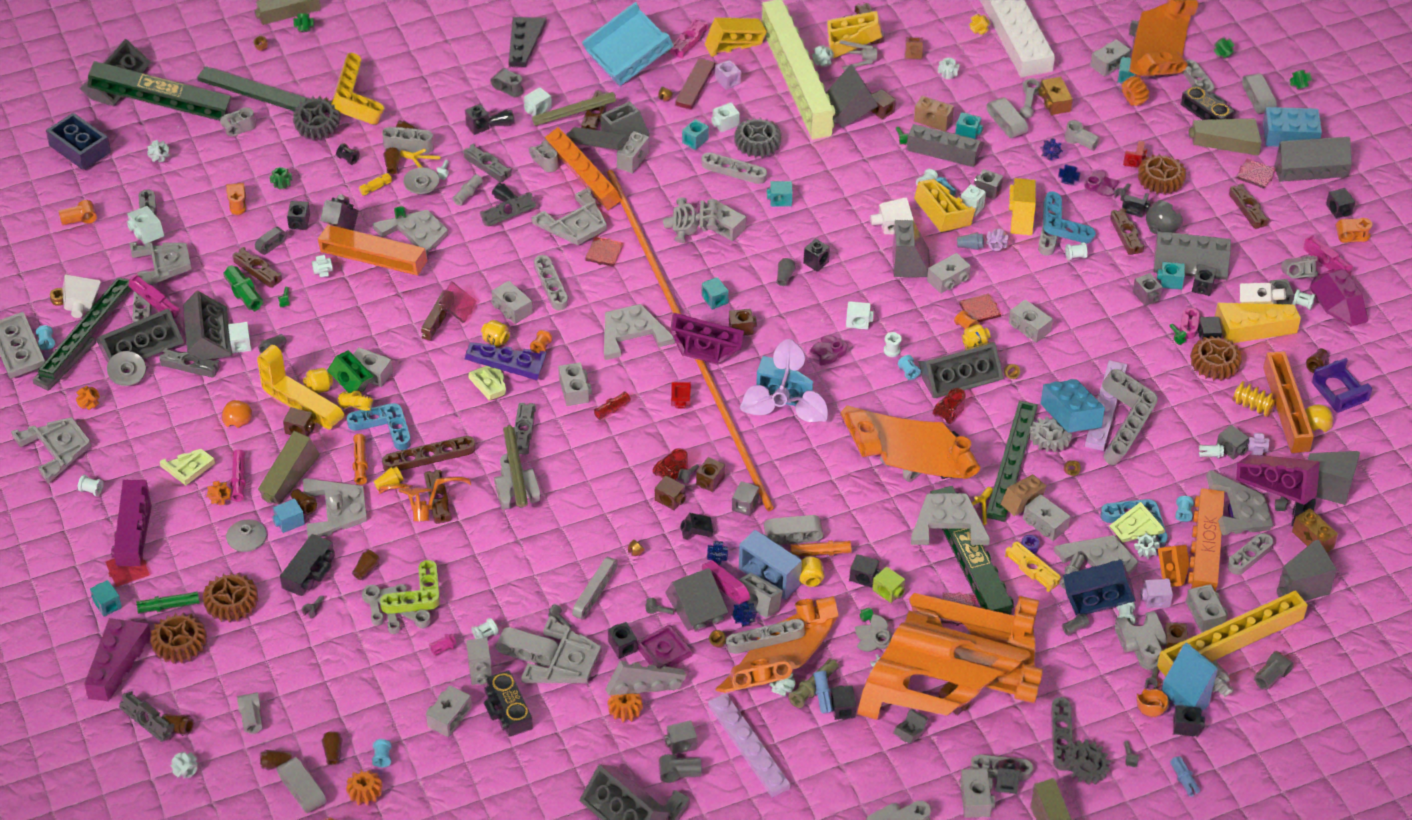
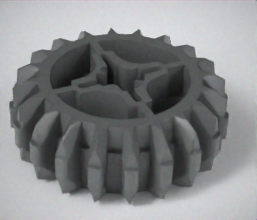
(314, 112)
(757, 137)

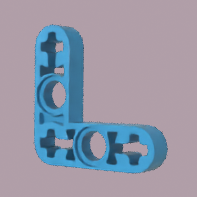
(1059, 225)
(385, 417)
(1148, 503)

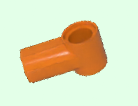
(82, 212)

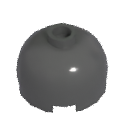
(1163, 218)

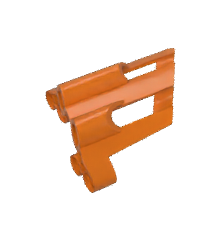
(994, 626)
(929, 651)

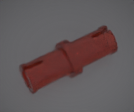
(612, 405)

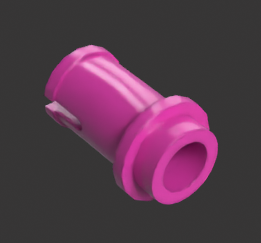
(442, 644)

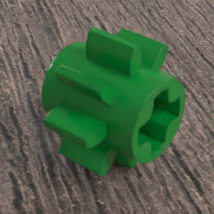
(303, 22)
(1223, 47)
(1300, 79)
(280, 178)

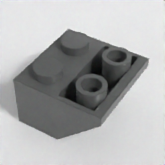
(624, 120)

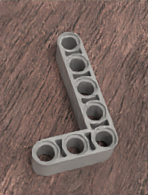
(1141, 402)

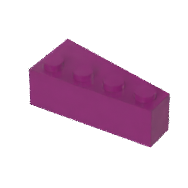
(1281, 476)
(132, 523)
(116, 652)

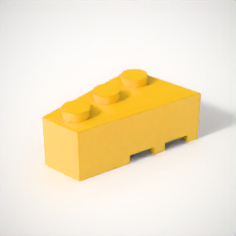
(856, 29)
(734, 33)
(1022, 205)
(941, 207)

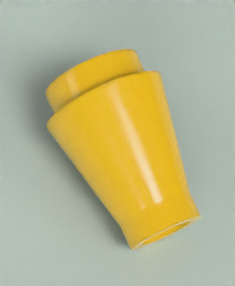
(391, 476)

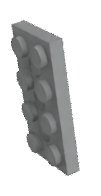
(28, 346)

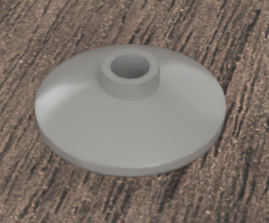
(421, 180)
(126, 361)
(246, 535)

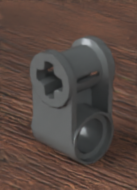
(507, 82)

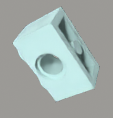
(145, 225)

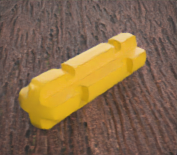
(375, 184)

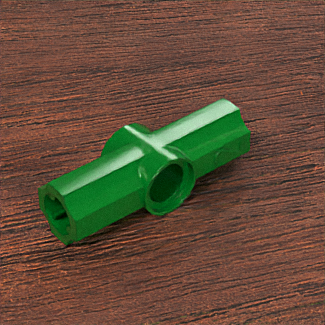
(243, 288)

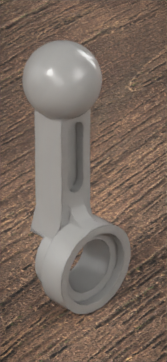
(1026, 111)

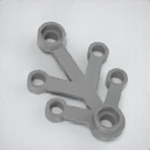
(374, 590)

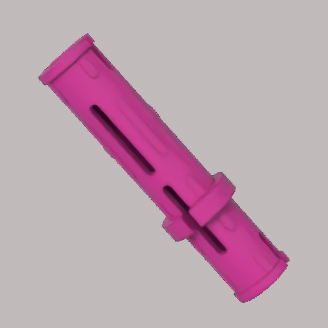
(238, 481)

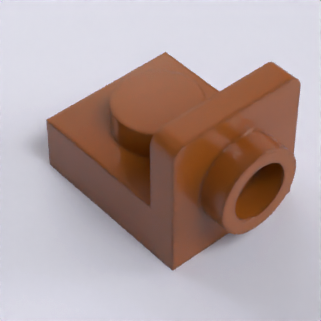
(914, 47)

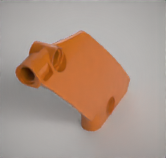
(1162, 38)
(911, 444)
(778, 660)

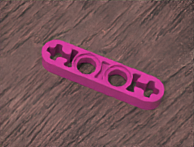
(727, 583)

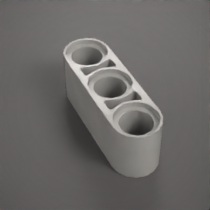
(1258, 92)
(1007, 117)
(408, 139)
(794, 529)
(526, 646)
(301, 785)

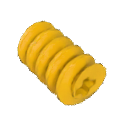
(1254, 399)

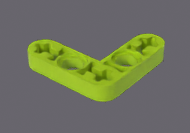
(423, 594)

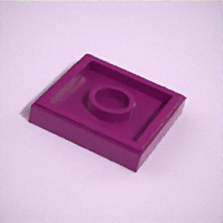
(664, 648)

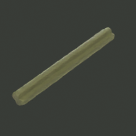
(574, 108)
(515, 466)

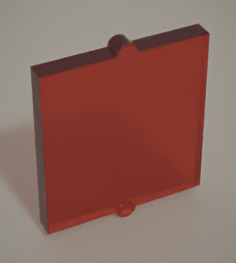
(604, 251)
(981, 307)
(126, 574)

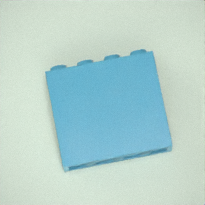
(627, 44)

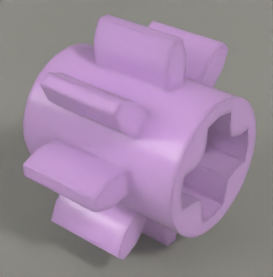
(997, 239)
(1258, 444)

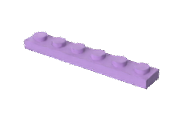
(1097, 437)
(749, 745)

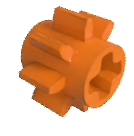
(88, 397)
(218, 492)

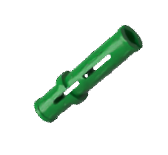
(158, 604)

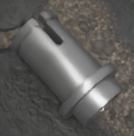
(1075, 624)

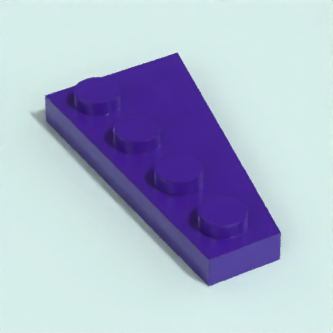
(517, 362)

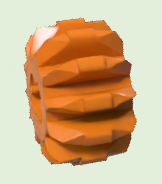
(1135, 91)
(625, 706)
(364, 787)

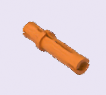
(360, 465)
(825, 548)

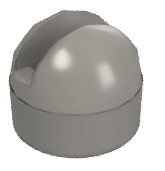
(335, 502)

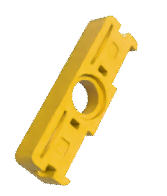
(1042, 574)

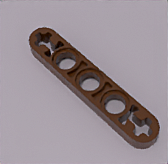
(436, 448)

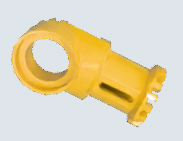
(355, 400)

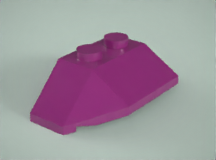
(1340, 296)
(705, 339)

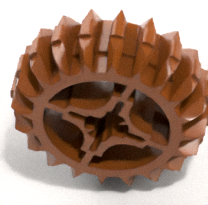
(1161, 174)
(1214, 362)
(242, 601)
(180, 643)

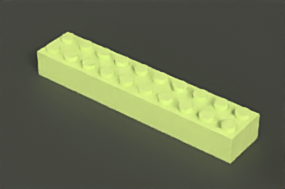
(798, 69)

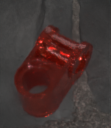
(950, 405)
(672, 464)

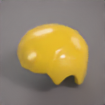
(1319, 417)

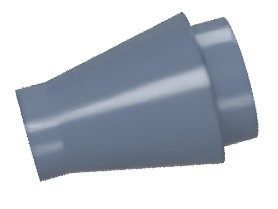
(971, 241)

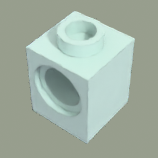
(537, 102)
(725, 117)
(974, 197)
(858, 315)
(239, 337)

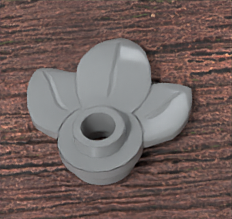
(872, 634)

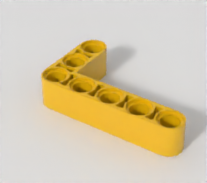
(352, 103)
(292, 393)

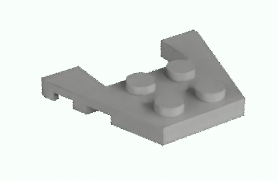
(579, 224)
(419, 228)
(167, 260)
(630, 324)
(62, 440)
(1247, 506)
(951, 512)
(351, 514)
(1098, 552)
(572, 660)

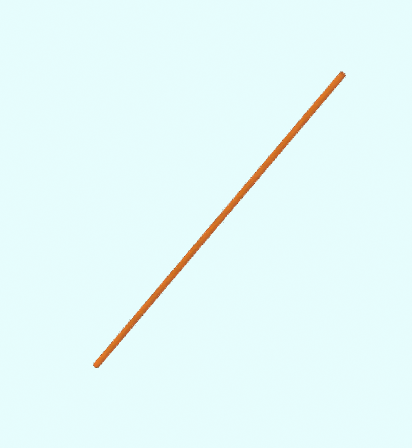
(701, 364)

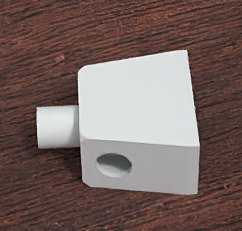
(889, 212)
(1261, 293)
(79, 294)

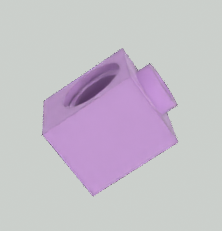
(728, 74)
(1157, 593)

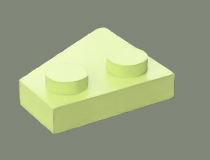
(489, 381)
(188, 465)
(1136, 523)

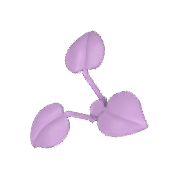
(760, 402)

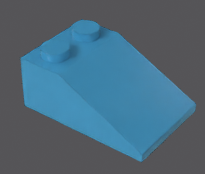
(771, 377)
(1190, 679)

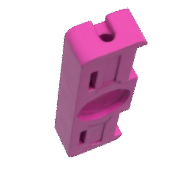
(682, 44)
(1317, 249)
(152, 295)

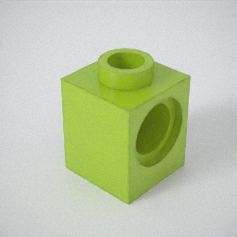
(889, 585)

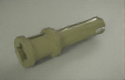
(808, 687)

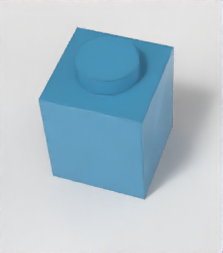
(288, 516)

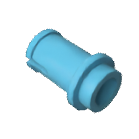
(943, 181)

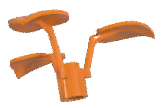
(420, 508)

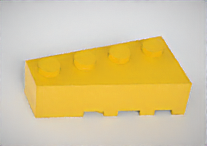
(1256, 321)

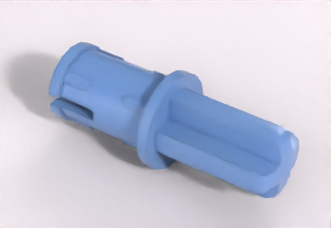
(823, 691)
(1184, 775)

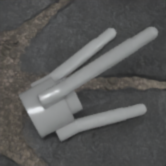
(868, 53)

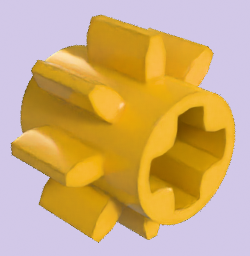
(979, 24)

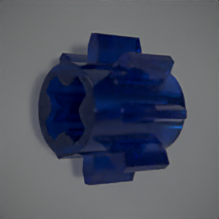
(1046, 149)
(1069, 175)
(717, 552)
(744, 613)

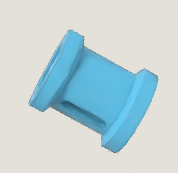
(44, 334)
(910, 369)
(1184, 511)
(381, 756)

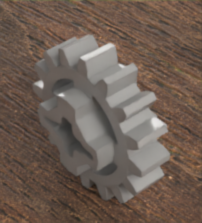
(1049, 434)
(1221, 681)

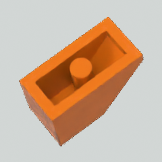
(1174, 564)

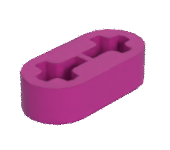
(1186, 322)

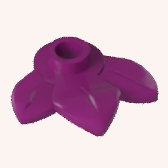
(1100, 183)
(829, 349)

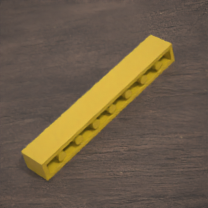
(1240, 630)

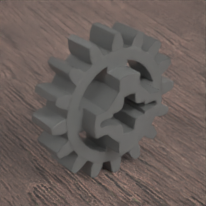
(1086, 762)

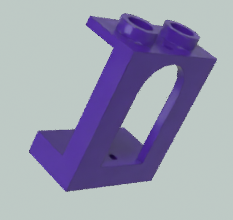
(1355, 396)

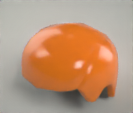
(236, 413)
(1152, 702)

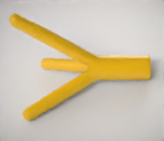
(410, 155)
(982, 499)

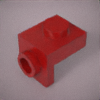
(1134, 159)
(680, 394)

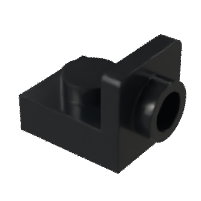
(1136, 206)
(1299, 508)
(696, 524)
(1008, 776)

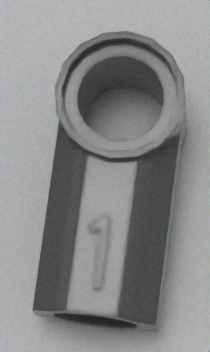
(1276, 666)
(673, 768)

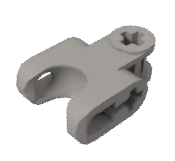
(505, 487)
(1143, 639)
(894, 812)

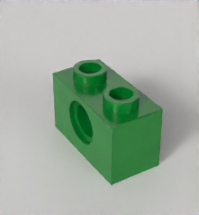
(350, 372)

